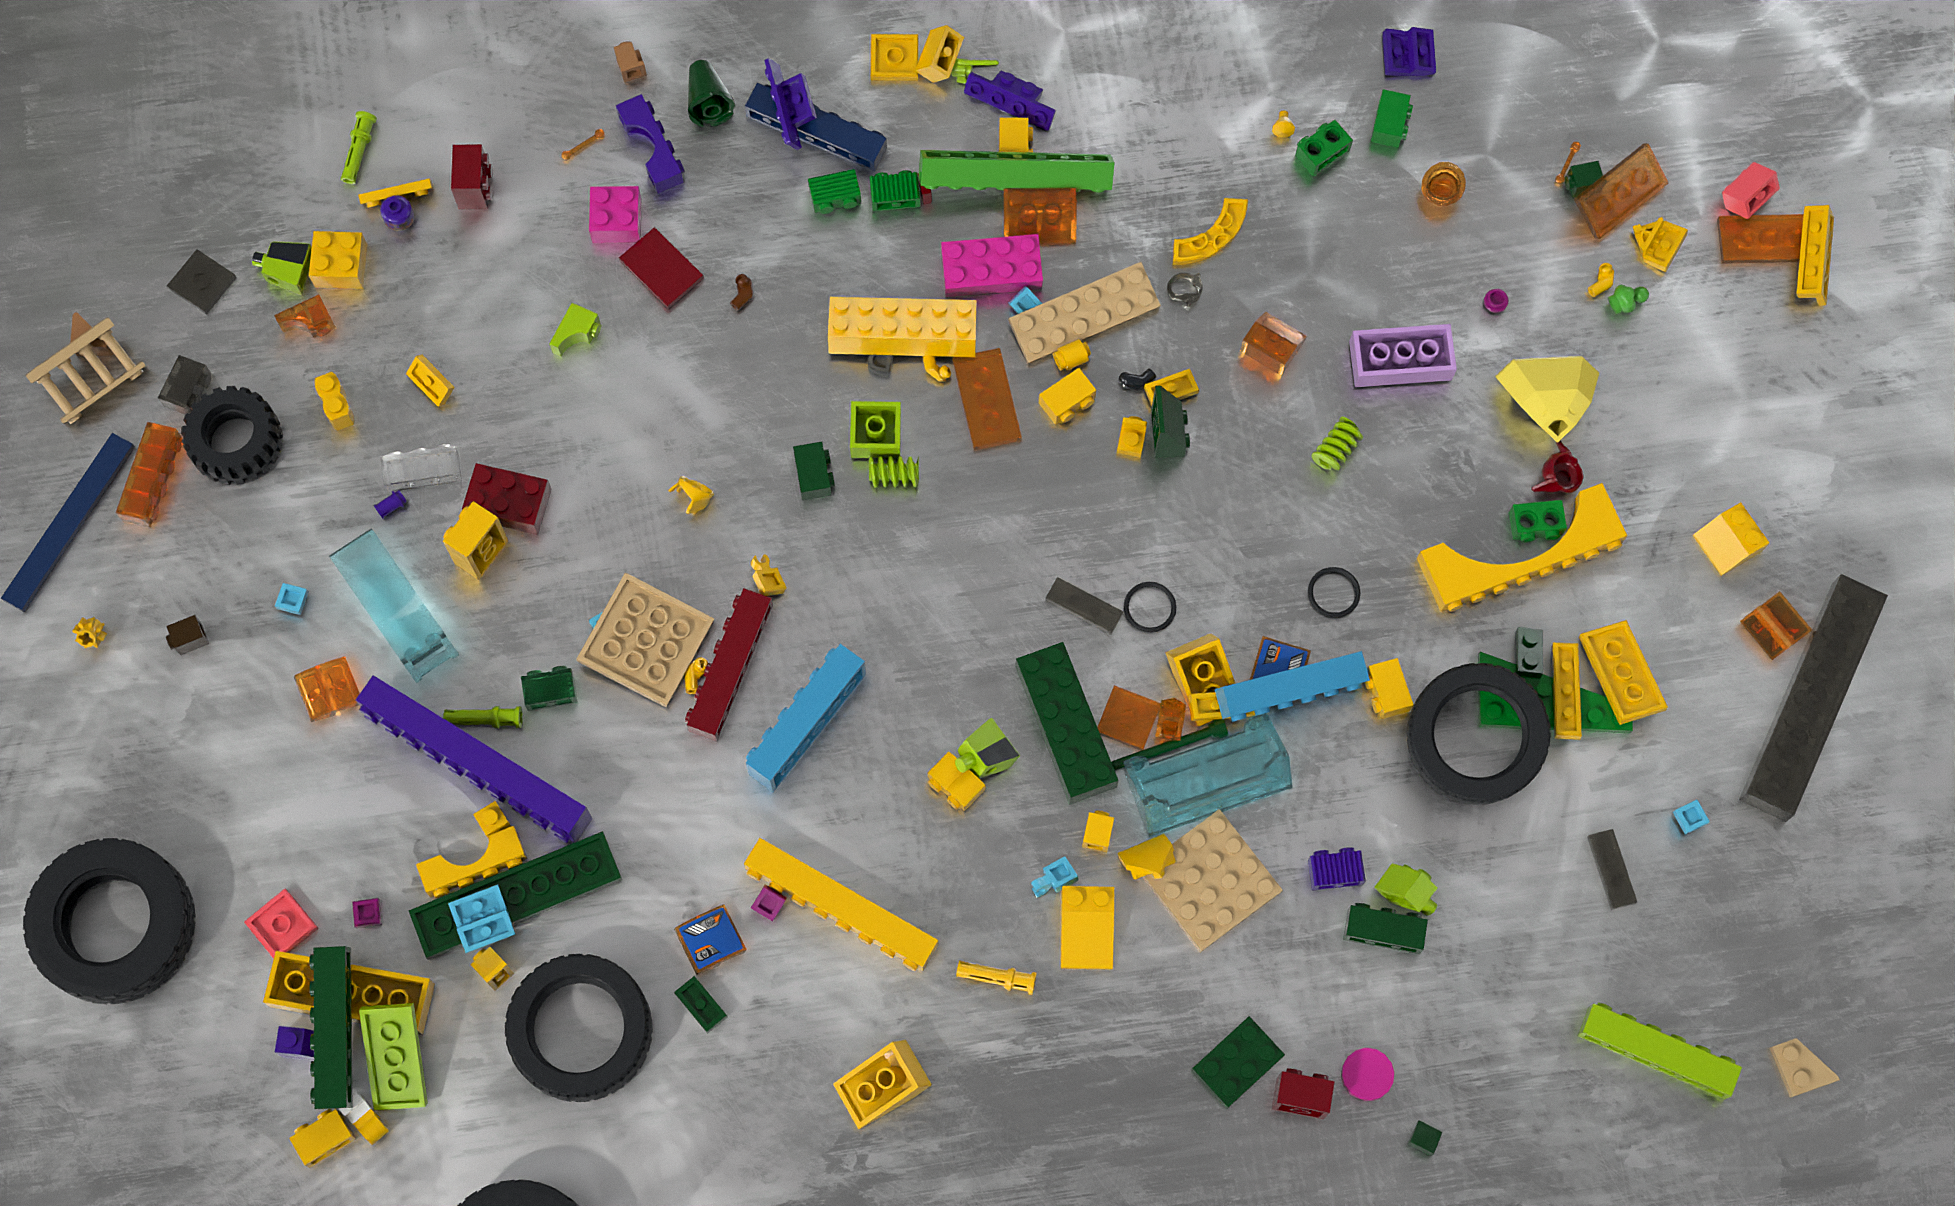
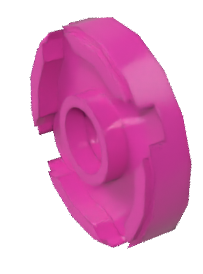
(1367, 1074)

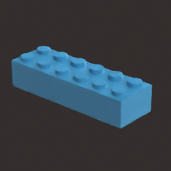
(806, 717)

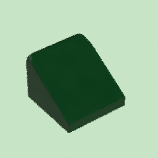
(1425, 1138)

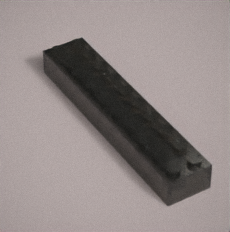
(1813, 698)

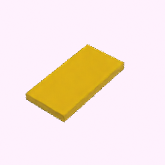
(1623, 672)

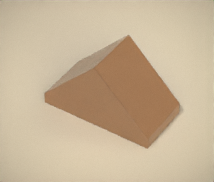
(79, 327)

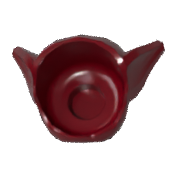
(1560, 472)

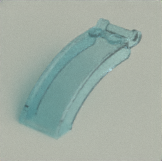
(392, 604)

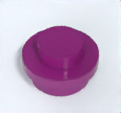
(1496, 300)

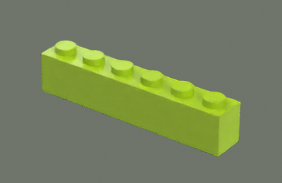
(1660, 1051)

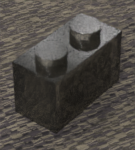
(185, 385)

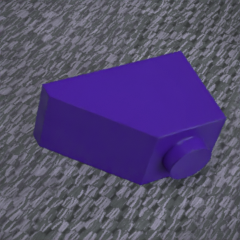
(294, 1043)

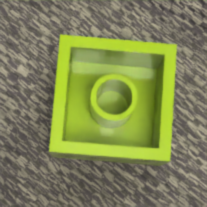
(875, 429)

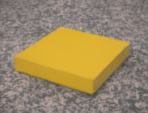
(894, 57)

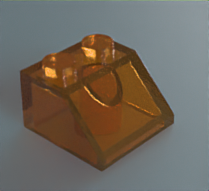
(1272, 342)

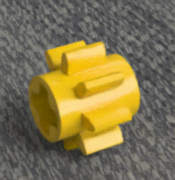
(89, 632)

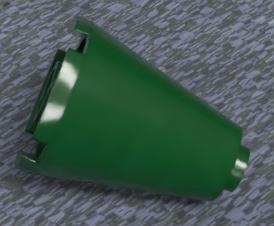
(708, 96)

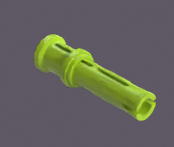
(360, 137)
(496, 717)

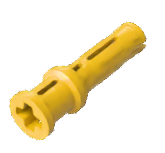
(1008, 978)

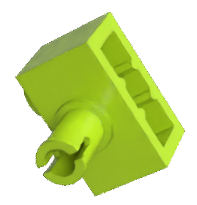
(1408, 888)

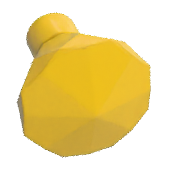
(1283, 126)

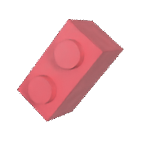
(1750, 190)

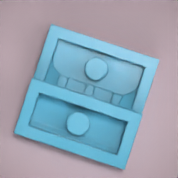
(481, 918)

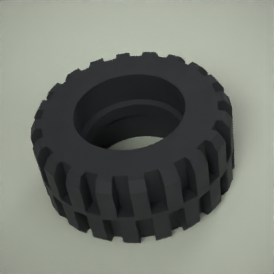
(216, 410)

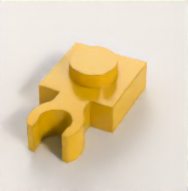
(767, 579)

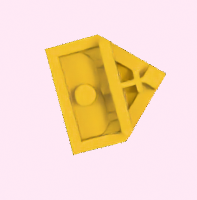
(1659, 242)
(1148, 857)

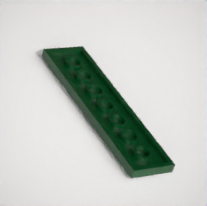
(525, 890)

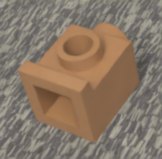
(629, 61)

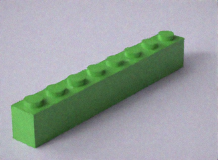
(1015, 170)

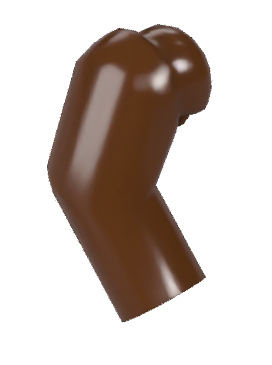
(745, 291)

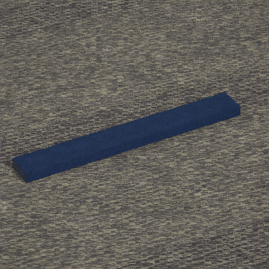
(67, 522)

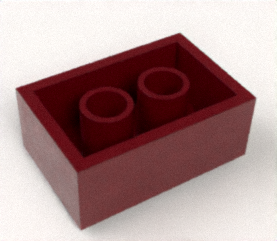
(510, 496)

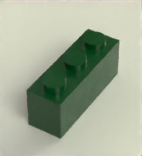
(1385, 928)

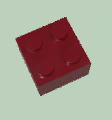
(471, 176)
(1303, 1094)

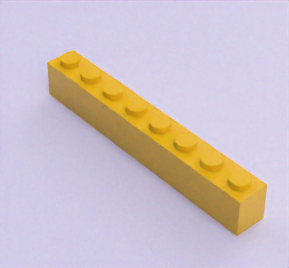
(840, 904)

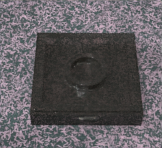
(201, 281)

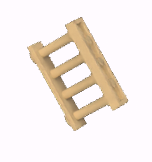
(83, 346)

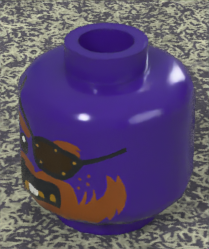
(397, 213)

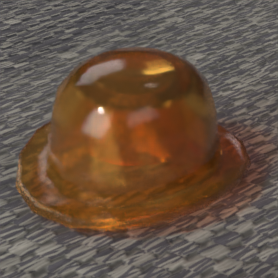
(1443, 184)

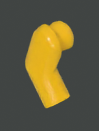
(1605, 280)
(934, 370)

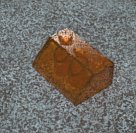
(1041, 212)

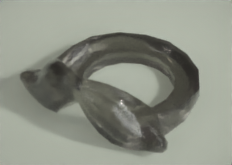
(1189, 298)

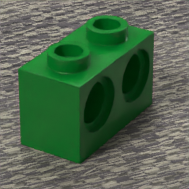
(1327, 151)
(1535, 514)

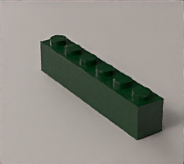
(331, 1028)

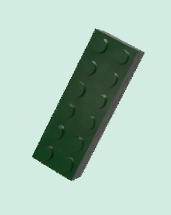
(1066, 723)

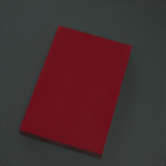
(661, 268)

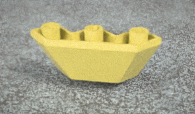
(1551, 390)

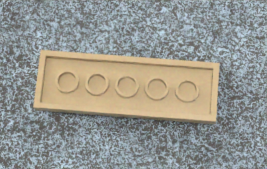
(1084, 312)

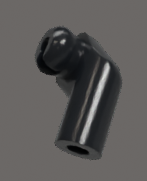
(1136, 382)

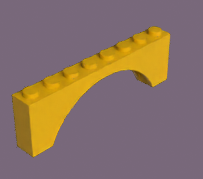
(1460, 579)

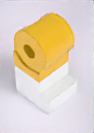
(365, 1119)

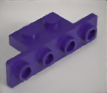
(1011, 96)
(792, 102)

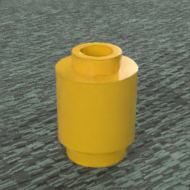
(1071, 355)

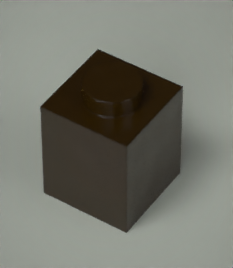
(186, 635)

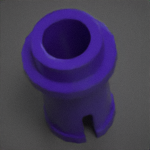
(390, 503)

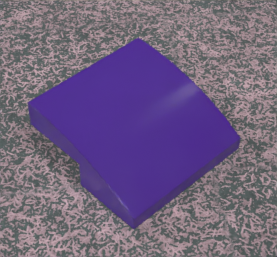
(1409, 52)

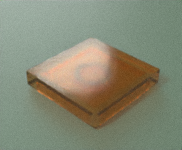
(1128, 718)

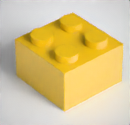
(338, 259)

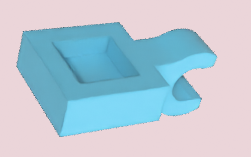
(1055, 875)

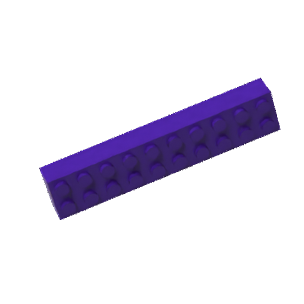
(473, 759)

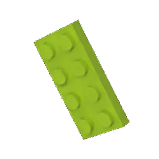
(393, 1056)

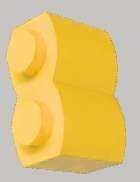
(334, 401)
(958, 786)

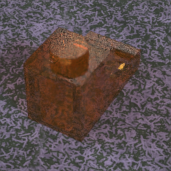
(307, 316)

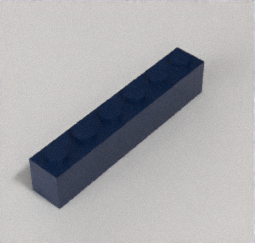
(826, 132)

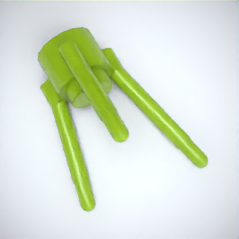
(964, 67)

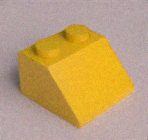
(1731, 539)

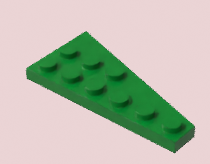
(1595, 708)

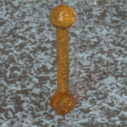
(599, 134)
(1575, 147)

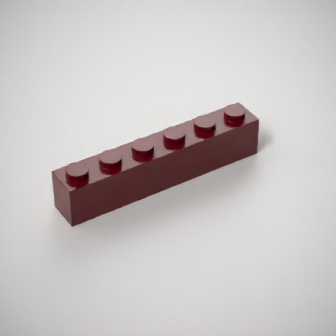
(729, 665)

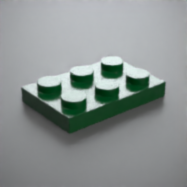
(1238, 1062)

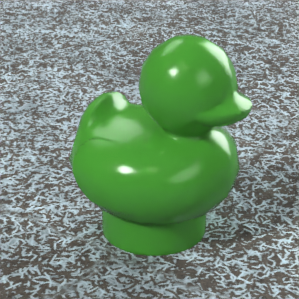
(1625, 298)

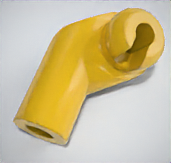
(694, 673)

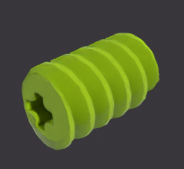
(1337, 444)
(893, 471)

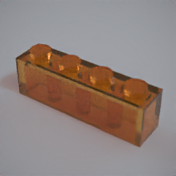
(149, 474)

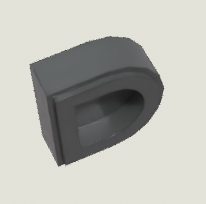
(880, 364)

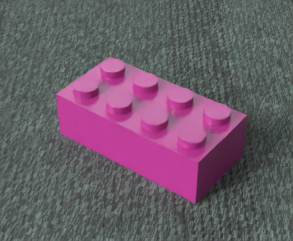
(991, 265)

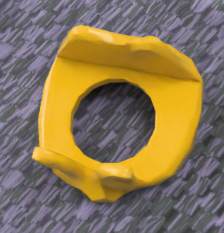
(696, 491)

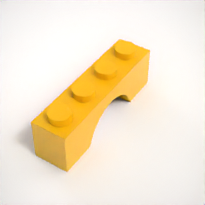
(502, 852)

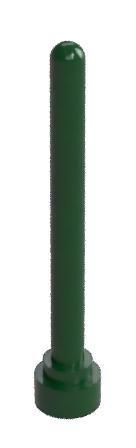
(1214, 729)

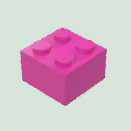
(615, 214)

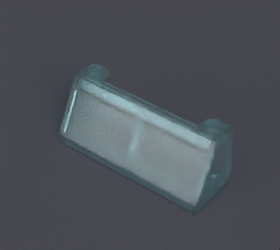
(1210, 777)

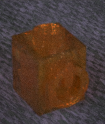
(1170, 719)

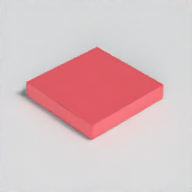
(281, 924)

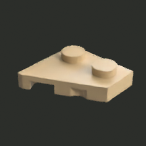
(1801, 1068)

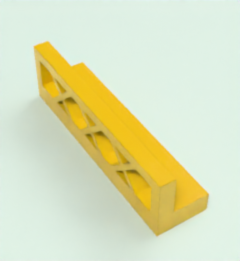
(1815, 253)

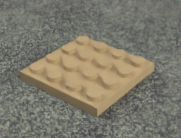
(645, 639)
(1213, 881)

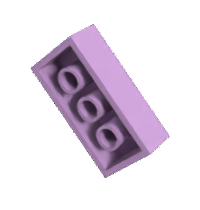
(1402, 355)

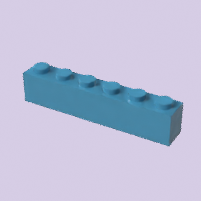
(1292, 685)

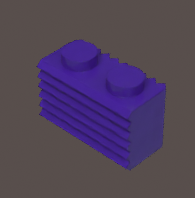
(1336, 869)

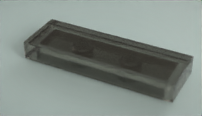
(1084, 605)
(1612, 869)

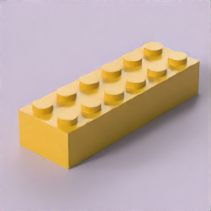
(902, 326)
(290, 988)

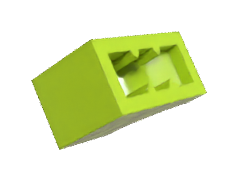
(576, 327)

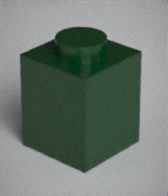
(1582, 176)

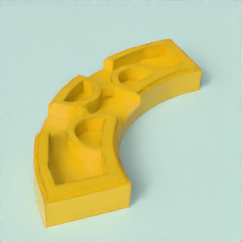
(1216, 238)

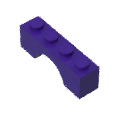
(638, 120)

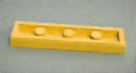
(1566, 691)

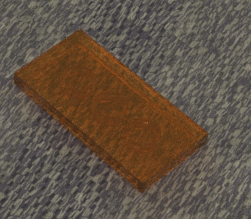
(1621, 191)
(1760, 238)
(987, 399)

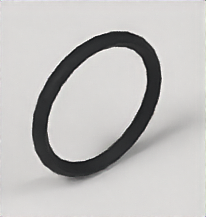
(1344, 572)
(1150, 629)

